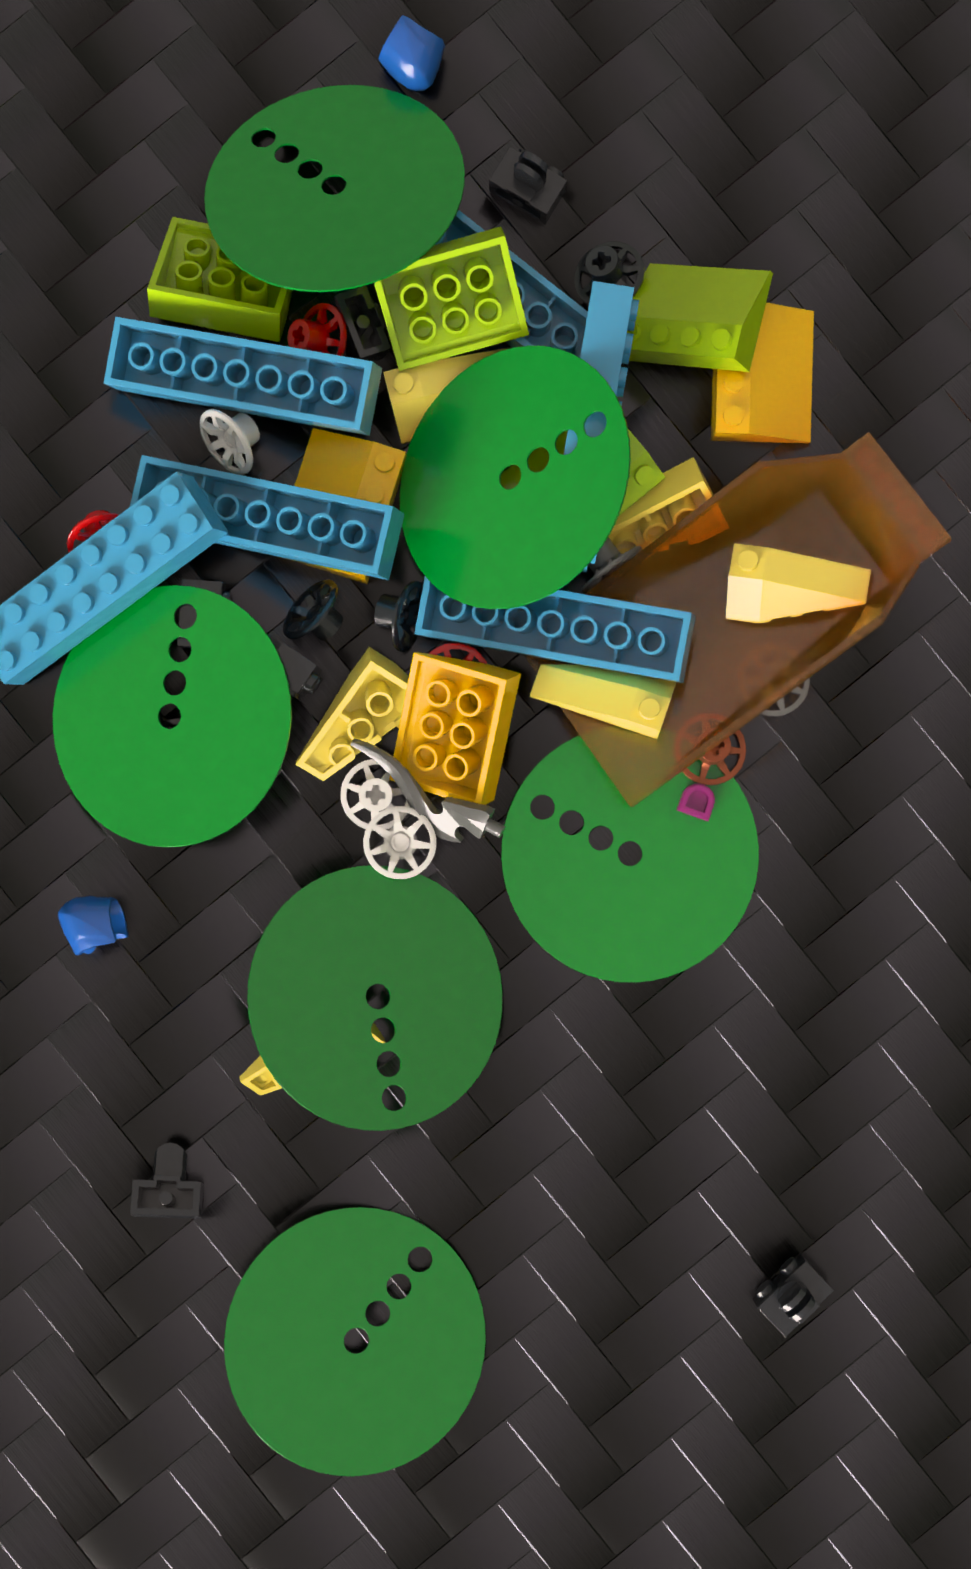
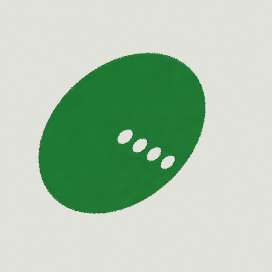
(396, 203)
(525, 541)
(231, 733)
(620, 917)
(314, 1010)
(289, 1353)

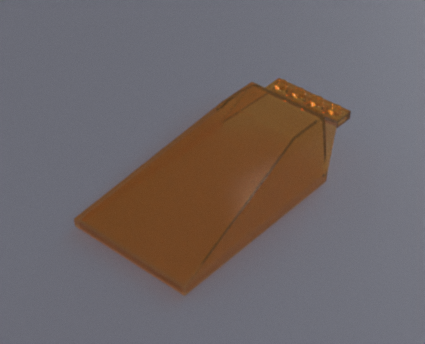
(822, 506)

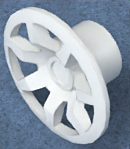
(234, 436)
(373, 794)
(399, 842)

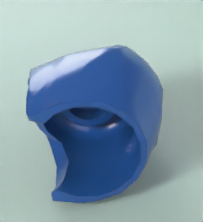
(412, 55)
(92, 922)

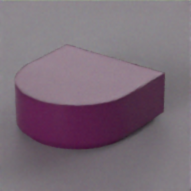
(697, 801)

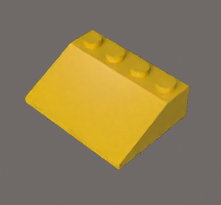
(776, 394)
(353, 470)
(456, 726)

